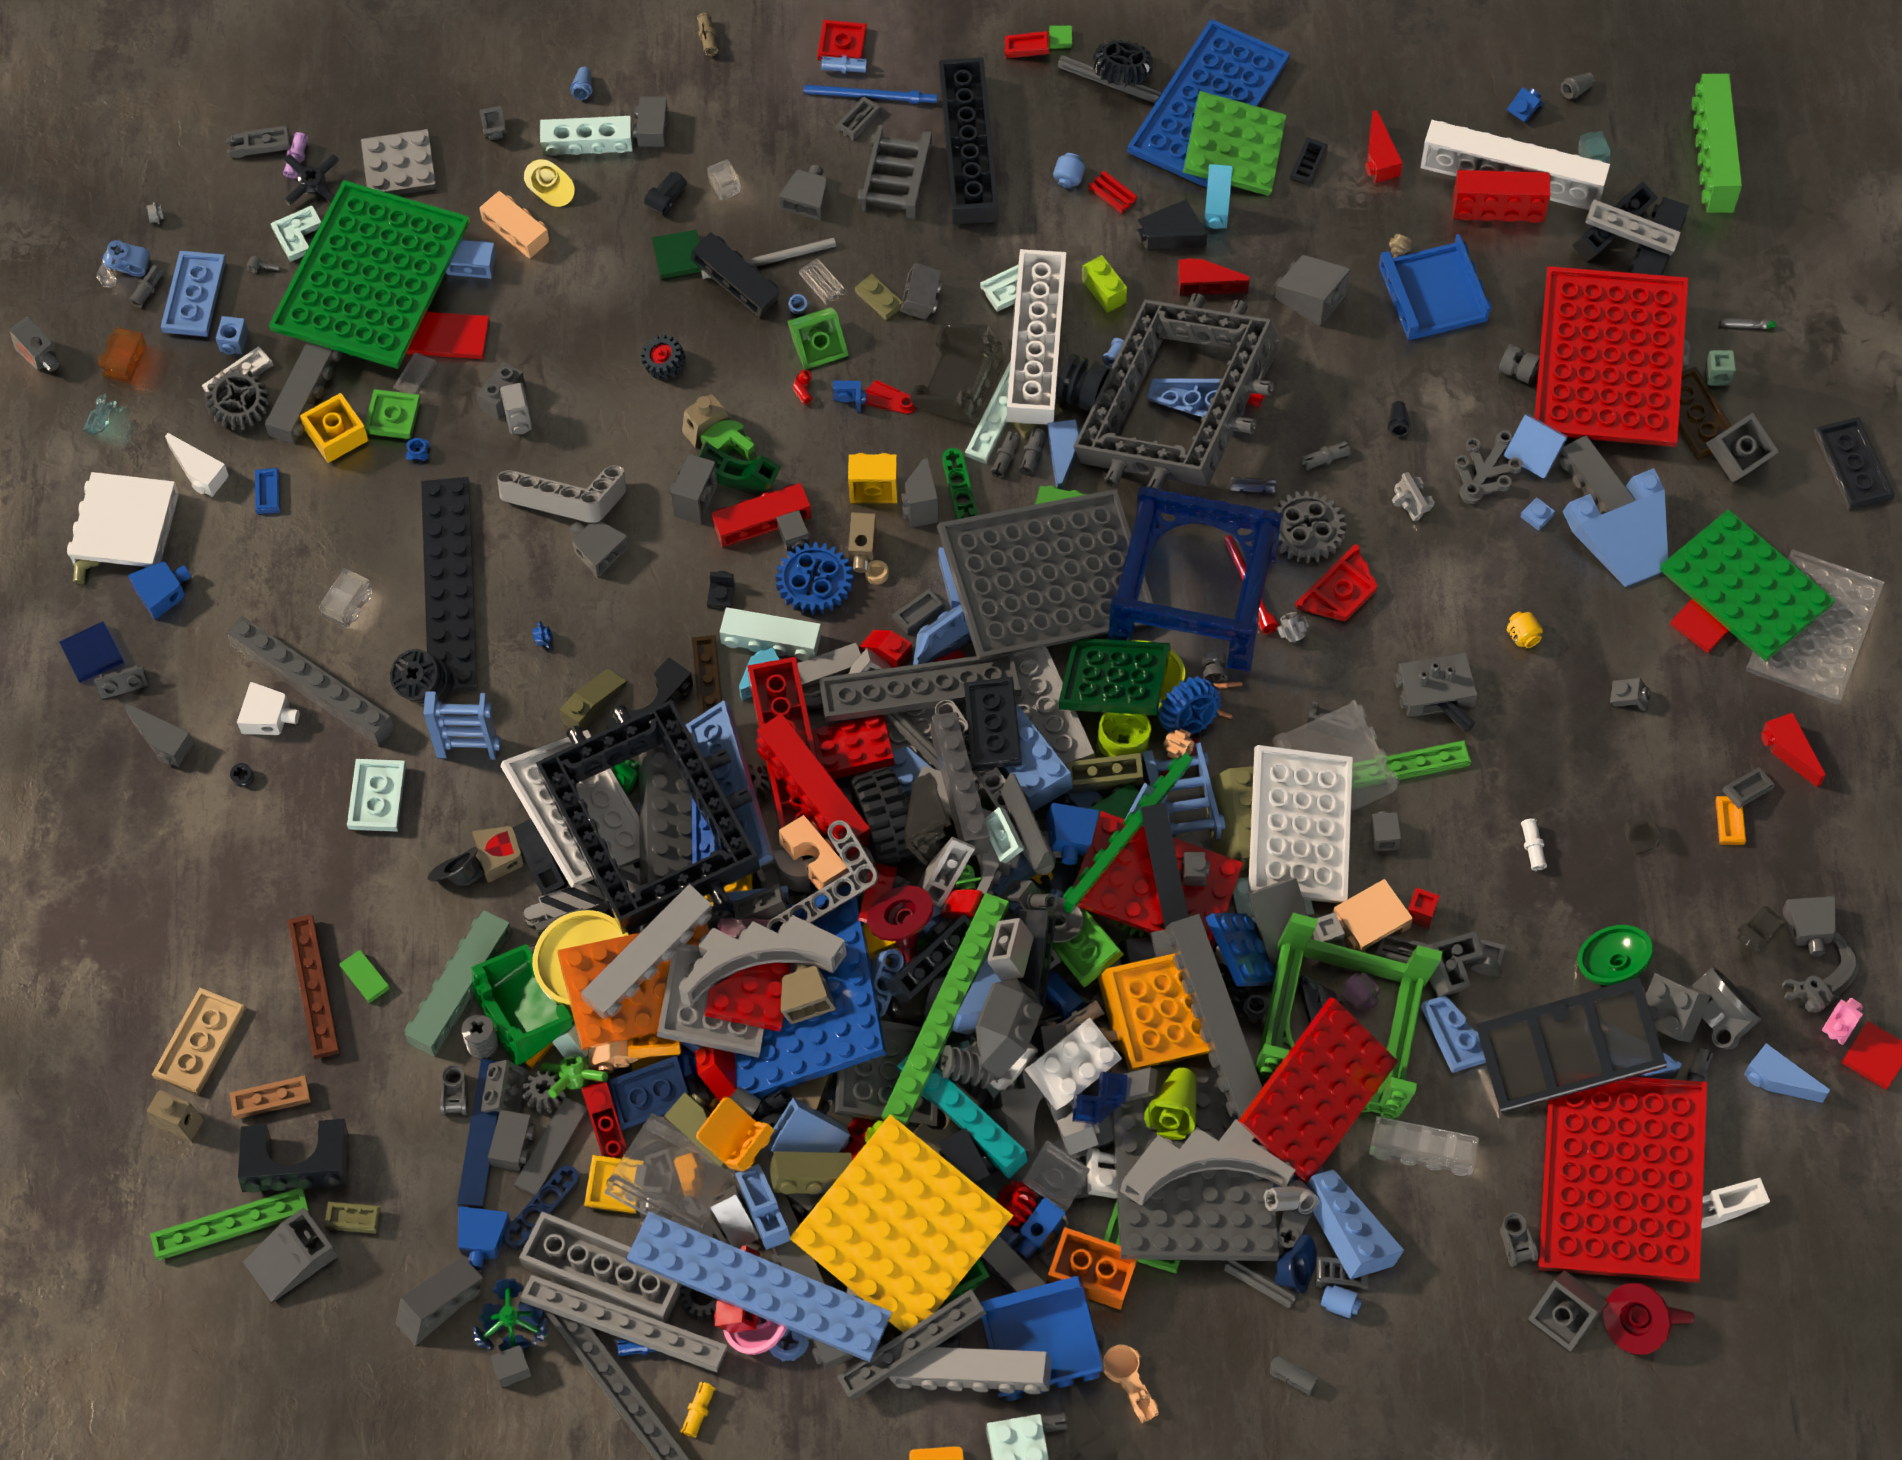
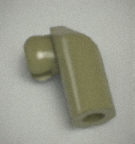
(80, 570)

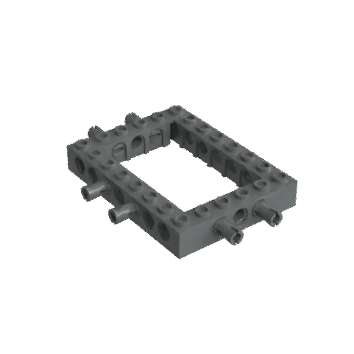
(1157, 320)

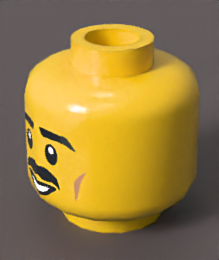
(1525, 629)

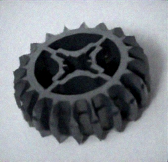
(1122, 63)

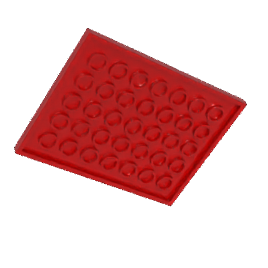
(1612, 355)
(1625, 1180)

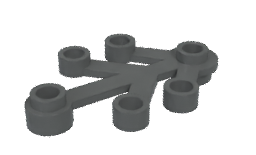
(1486, 469)

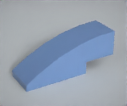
(763, 1207)

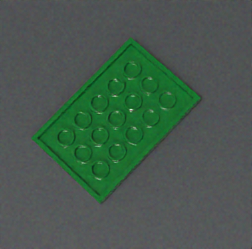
(1747, 585)

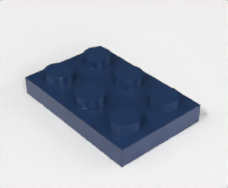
(647, 1092)

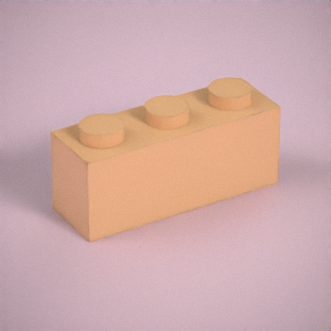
(515, 224)

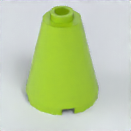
(1174, 1106)

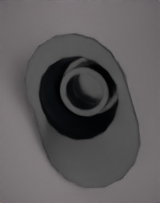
(460, 869)

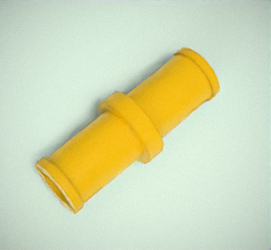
(698, 1410)

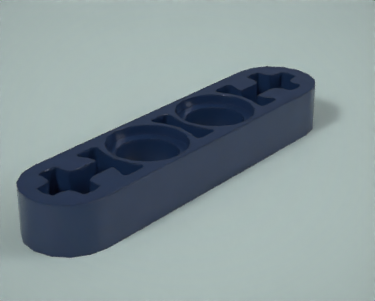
(538, 1205)

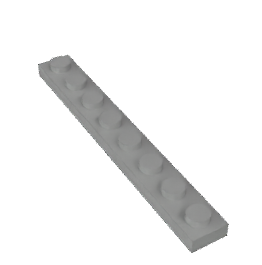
(624, 1323)

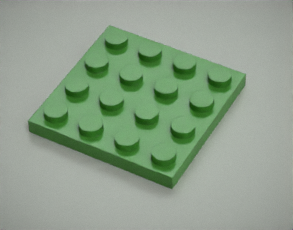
(1236, 137)

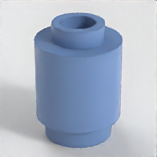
(1341, 1301)

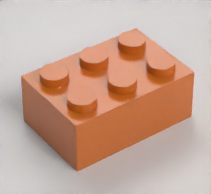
(1097, 1263)

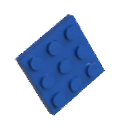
(1241, 949)

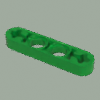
(962, 489)

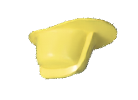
(549, 182)

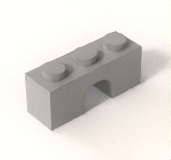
(1075, 1135)

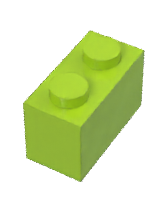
(1104, 284)

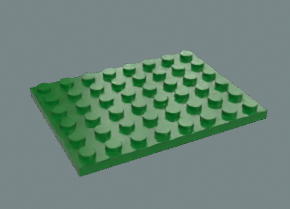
(370, 274)

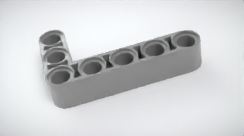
(565, 499)
(831, 890)

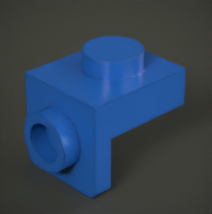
(1525, 104)

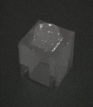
(723, 179)

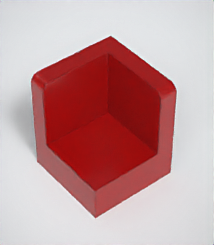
(1423, 907)

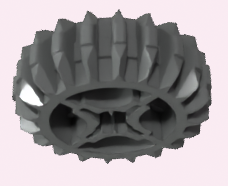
(221, 409)

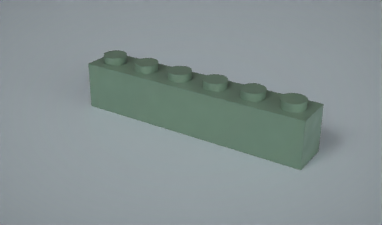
(455, 987)

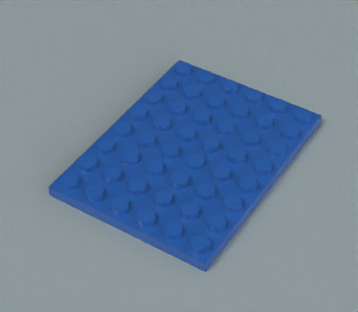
(831, 1039)

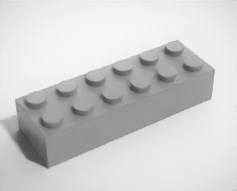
(597, 1268)

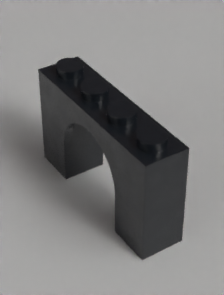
(323, 1168)

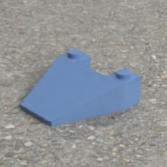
(1629, 538)

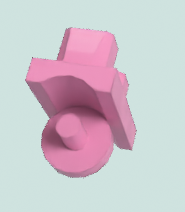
(1843, 1020)

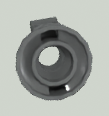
(1726, 1008)

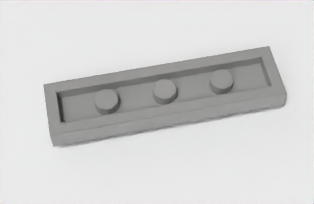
(1632, 227)

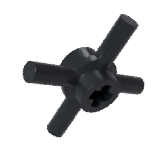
(307, 173)

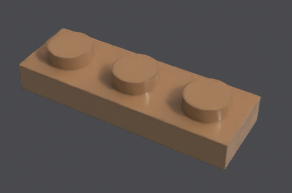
(270, 1097)

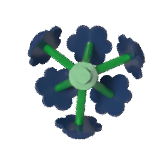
(496, 1316)

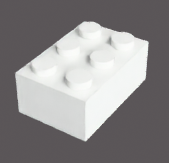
(1073, 1064)

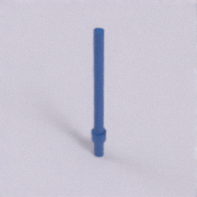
(914, 96)

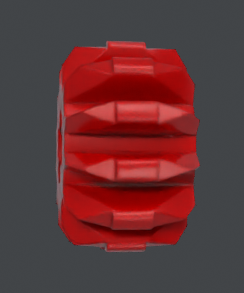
(1018, 1200)

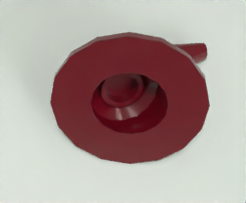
(900, 917)
(1640, 1318)

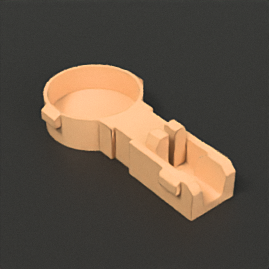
(1122, 1366)

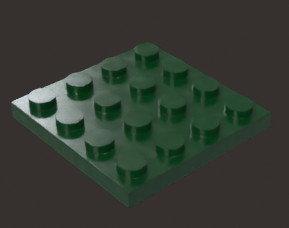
(1114, 676)

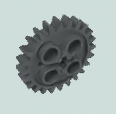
(1308, 526)

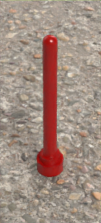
(1267, 622)

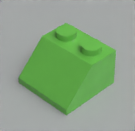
(818, 338)

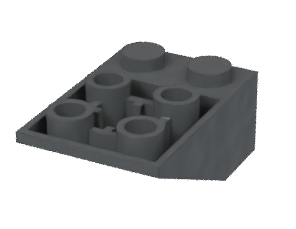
(289, 1255)

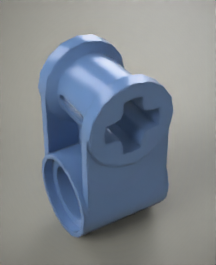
(127, 258)

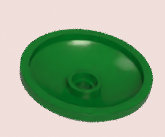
(1615, 954)

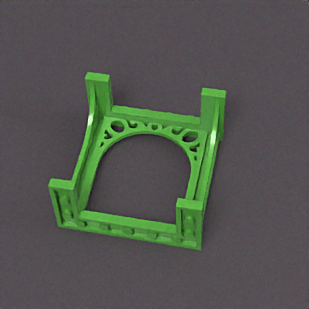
(1297, 943)

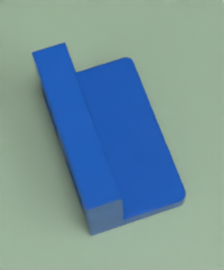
(1062, 996)

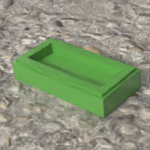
(364, 976)

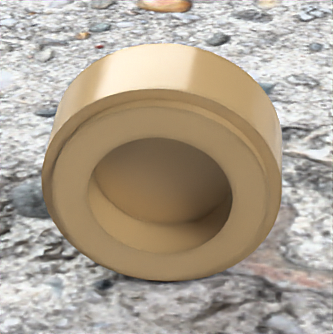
(877, 572)

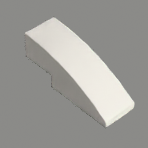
(1733, 1202)

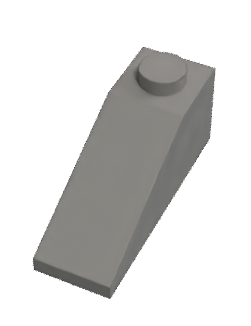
(945, 870)

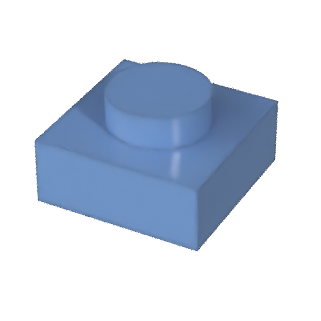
(1537, 513)

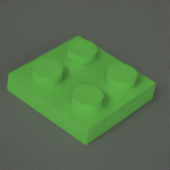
(392, 414)

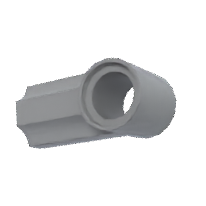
(1293, 1197)

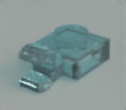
(98, 417)

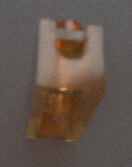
(122, 354)

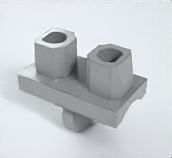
(1409, 496)

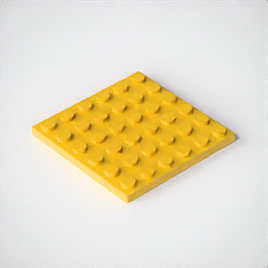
(901, 1225)

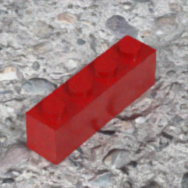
(759, 514)

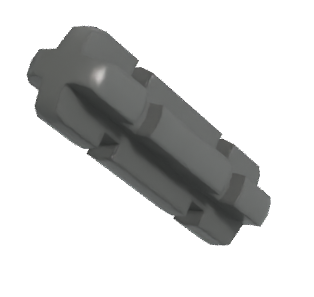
(1253, 484)

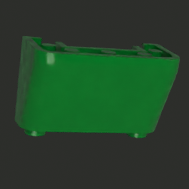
(517, 1005)

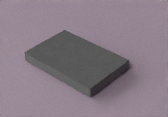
(1272, 911)

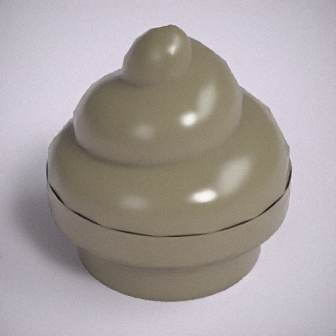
(1400, 245)

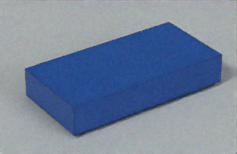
(267, 491)

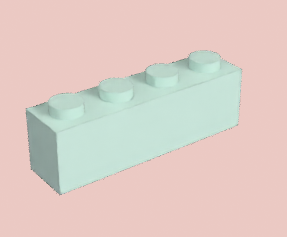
(766, 631)

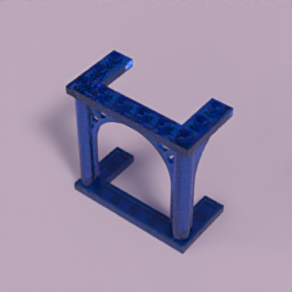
(1228, 517)

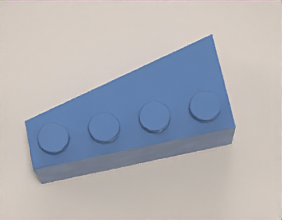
(1351, 1228)

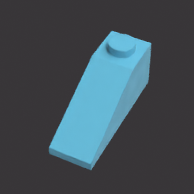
(1218, 196)

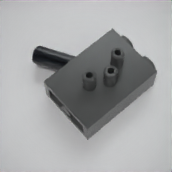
(1438, 686)

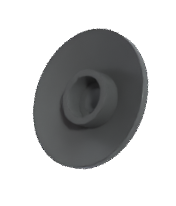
(1070, 923)

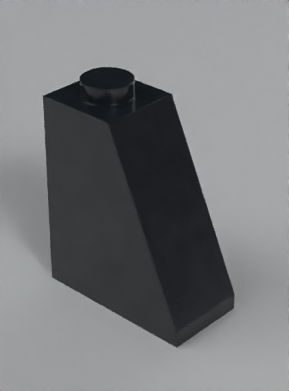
(1172, 228)

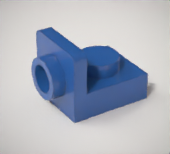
(849, 391)

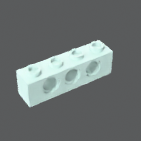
(577, 129)

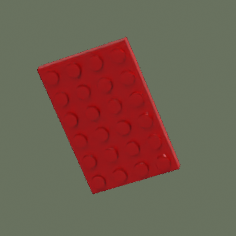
(1129, 888)
(1318, 1090)

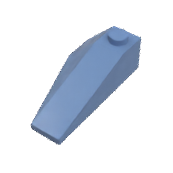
(1184, 394)

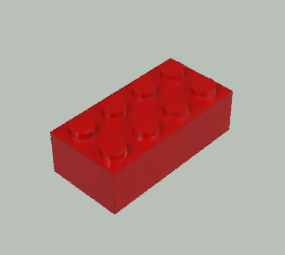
(1501, 195)

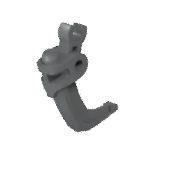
(1821, 993)

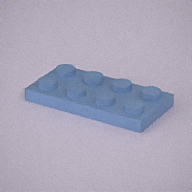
(193, 293)

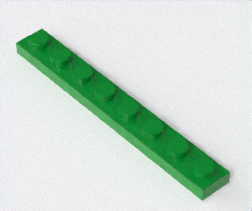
(1120, 839)

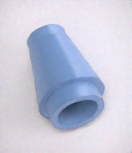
(582, 84)

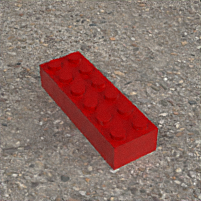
(809, 781)

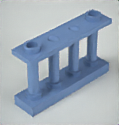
(442, 733)
(1154, 767)

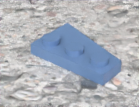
(1454, 1035)

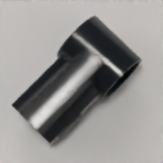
(662, 198)

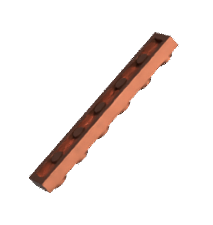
(313, 986)

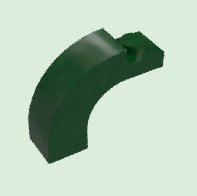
(740, 474)

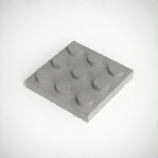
(399, 162)

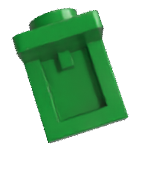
(626, 774)

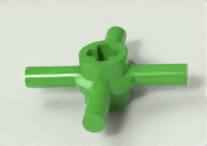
(573, 1074)

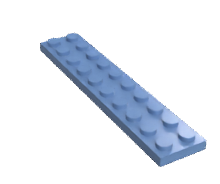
(759, 1286)

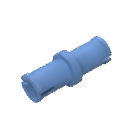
(843, 64)

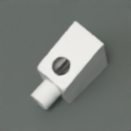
(265, 711)

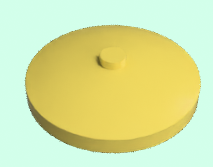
(566, 932)

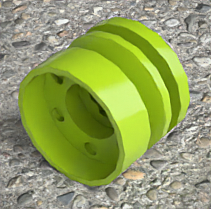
(1122, 734)

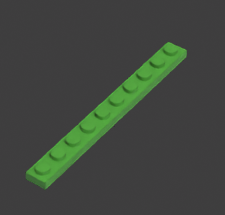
(944, 1010)

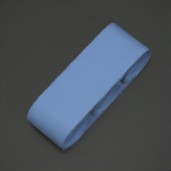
(883, 973)

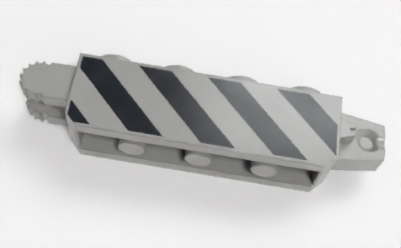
(570, 899)

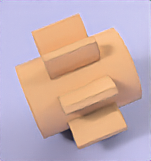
(1178, 743)

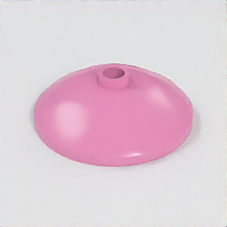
(756, 1341)

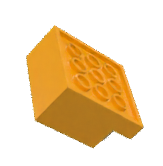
(1151, 1013)

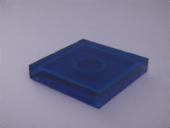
(91, 651)

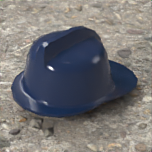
(1297, 1265)

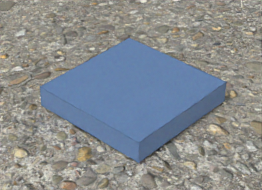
(1536, 445)

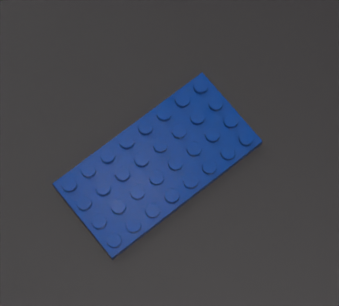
(1218, 64)

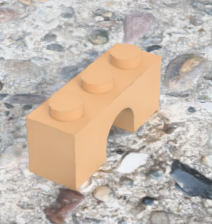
(804, 838)

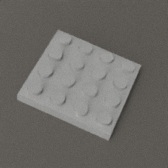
(689, 1024)

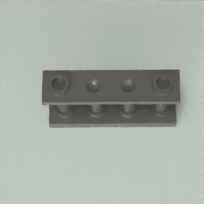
(914, 184)

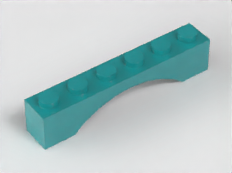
(984, 1132)

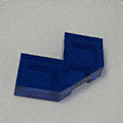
(1096, 1109)

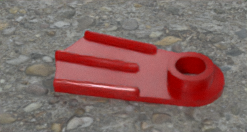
(888, 398)

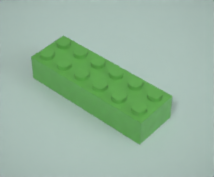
(1717, 143)

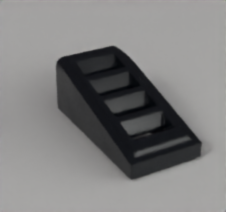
(1316, 146)

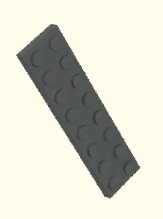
(908, 686)

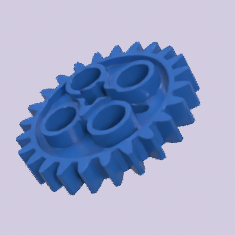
(793, 573)

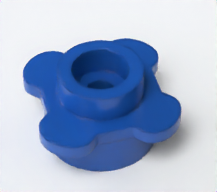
(413, 445)
(542, 635)

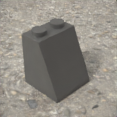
(1313, 287)

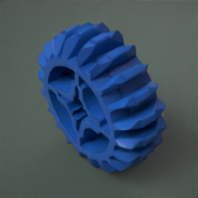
(1190, 706)

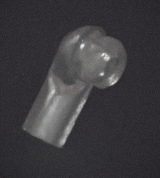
(105, 277)

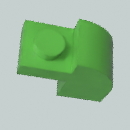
(729, 436)

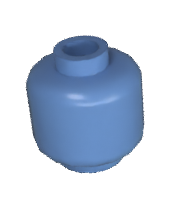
(1069, 170)

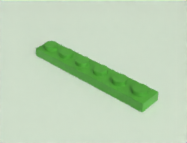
(227, 1224)

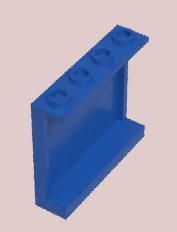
(1435, 289)
(1047, 1320)

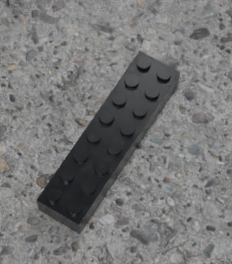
(968, 141)

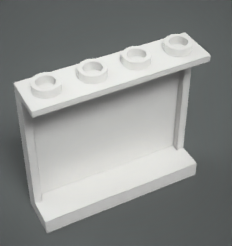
(123, 520)

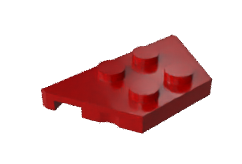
(1341, 588)

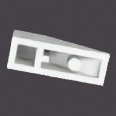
(201, 469)

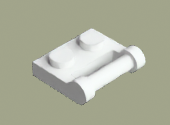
(1100, 1180)

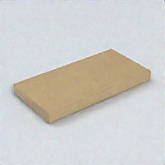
(198, 1041)

